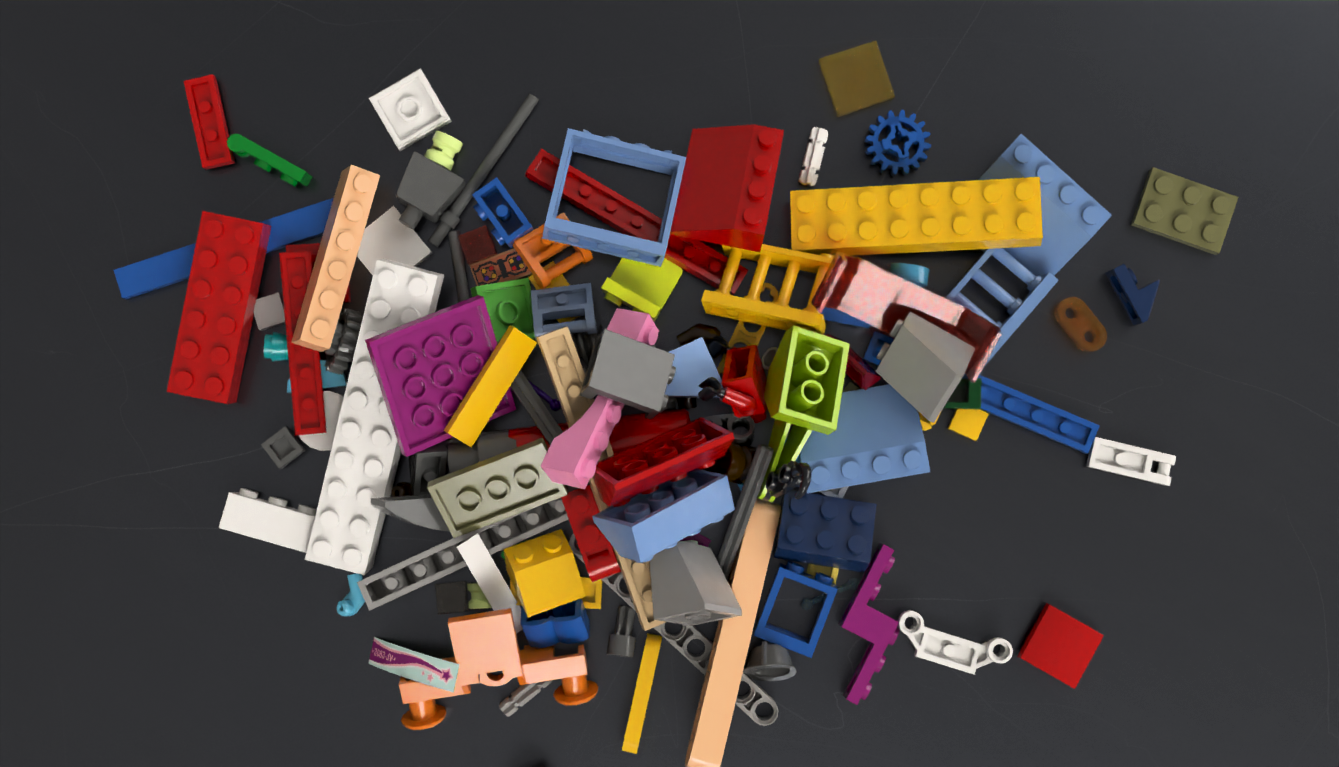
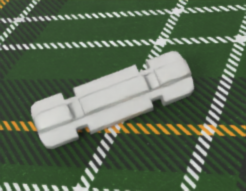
(813, 156)

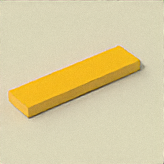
(490, 386)

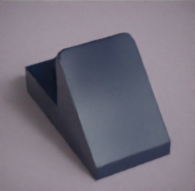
(1134, 300)

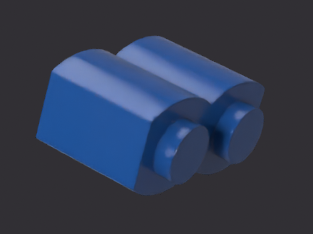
(561, 624)

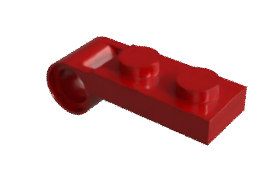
(593, 545)

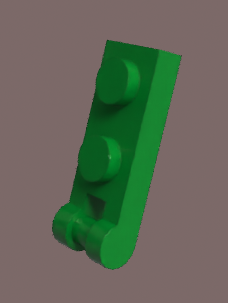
(267, 160)

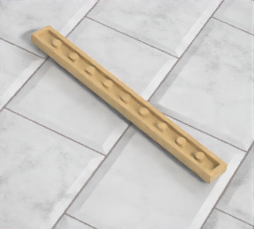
(568, 379)

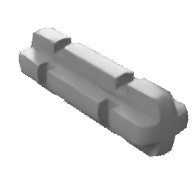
(521, 697)

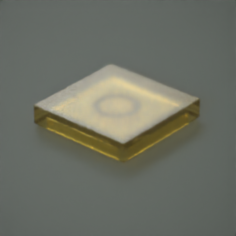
(856, 78)

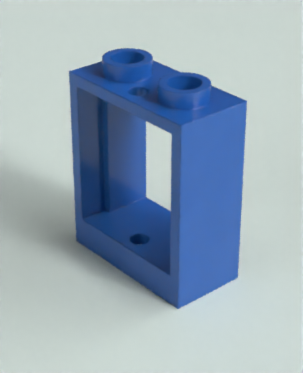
(787, 638)

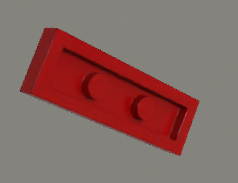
(208, 121)

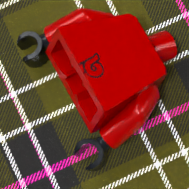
(741, 380)

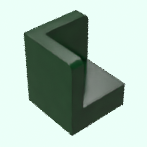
(966, 395)

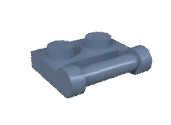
(563, 303)

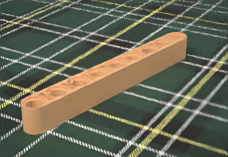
(733, 640)

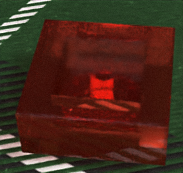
(477, 244)

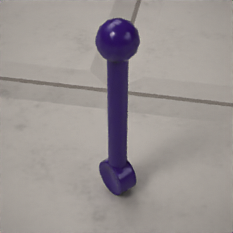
(554, 404)

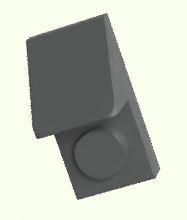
(427, 466)

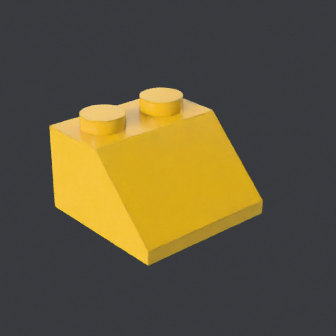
(544, 572)

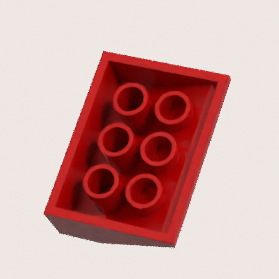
(728, 185)
(660, 460)

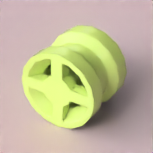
(478, 599)

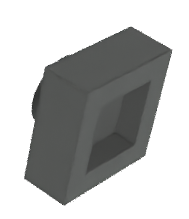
(283, 447)

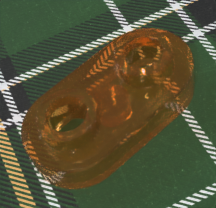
(1083, 321)

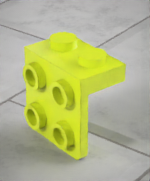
(642, 285)

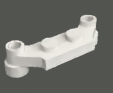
(950, 649)

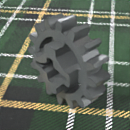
(343, 341)

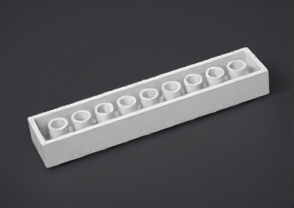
(365, 443)

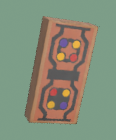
(500, 268)

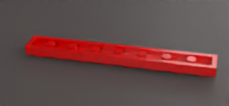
(632, 220)

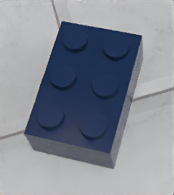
(825, 531)

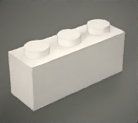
(268, 519)

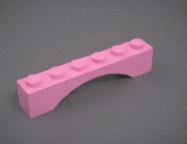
(576, 451)

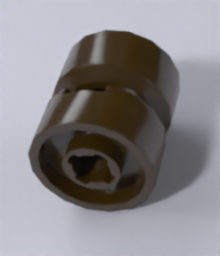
(735, 463)

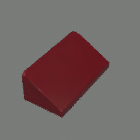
(858, 369)

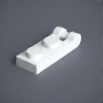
(1130, 461)

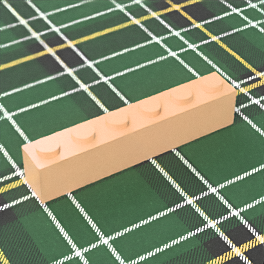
(335, 259)

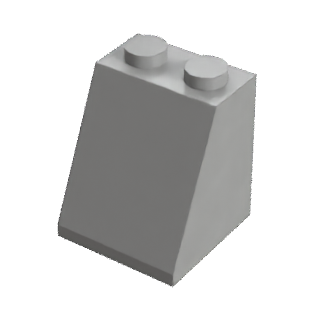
(923, 364)
(690, 586)

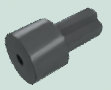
(622, 642)

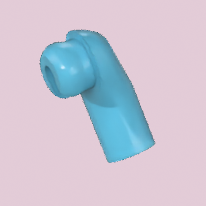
(354, 599)

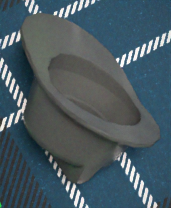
(769, 663)

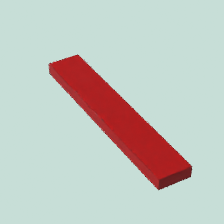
(303, 362)

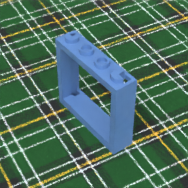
(603, 240)

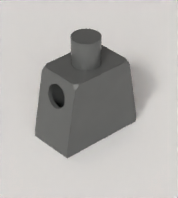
(427, 190)

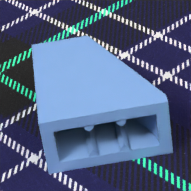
(692, 368)

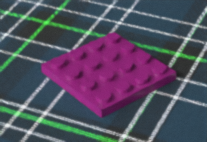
(430, 368)

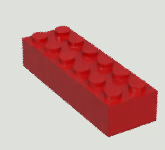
(219, 308)

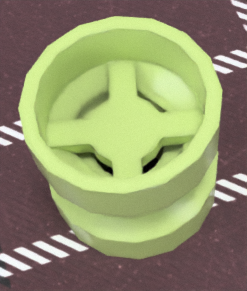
(443, 149)

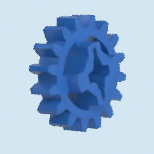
(885, 146)

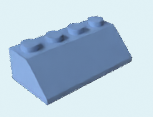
(666, 515)

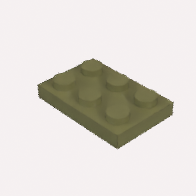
(1184, 211)

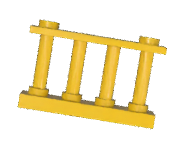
(774, 315)

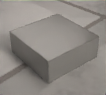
(269, 311)

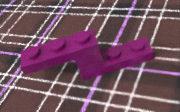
(869, 624)

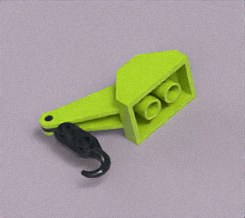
(803, 391)

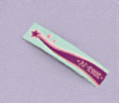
(413, 665)

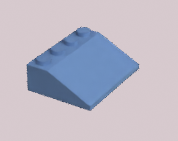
(1067, 210)
(873, 442)

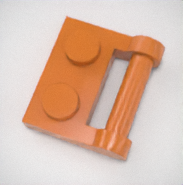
(536, 250)

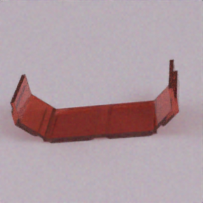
(884, 297)

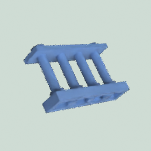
(1017, 308)

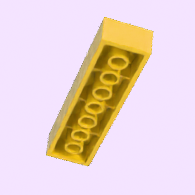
(918, 217)

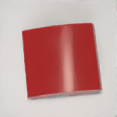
(1060, 645)

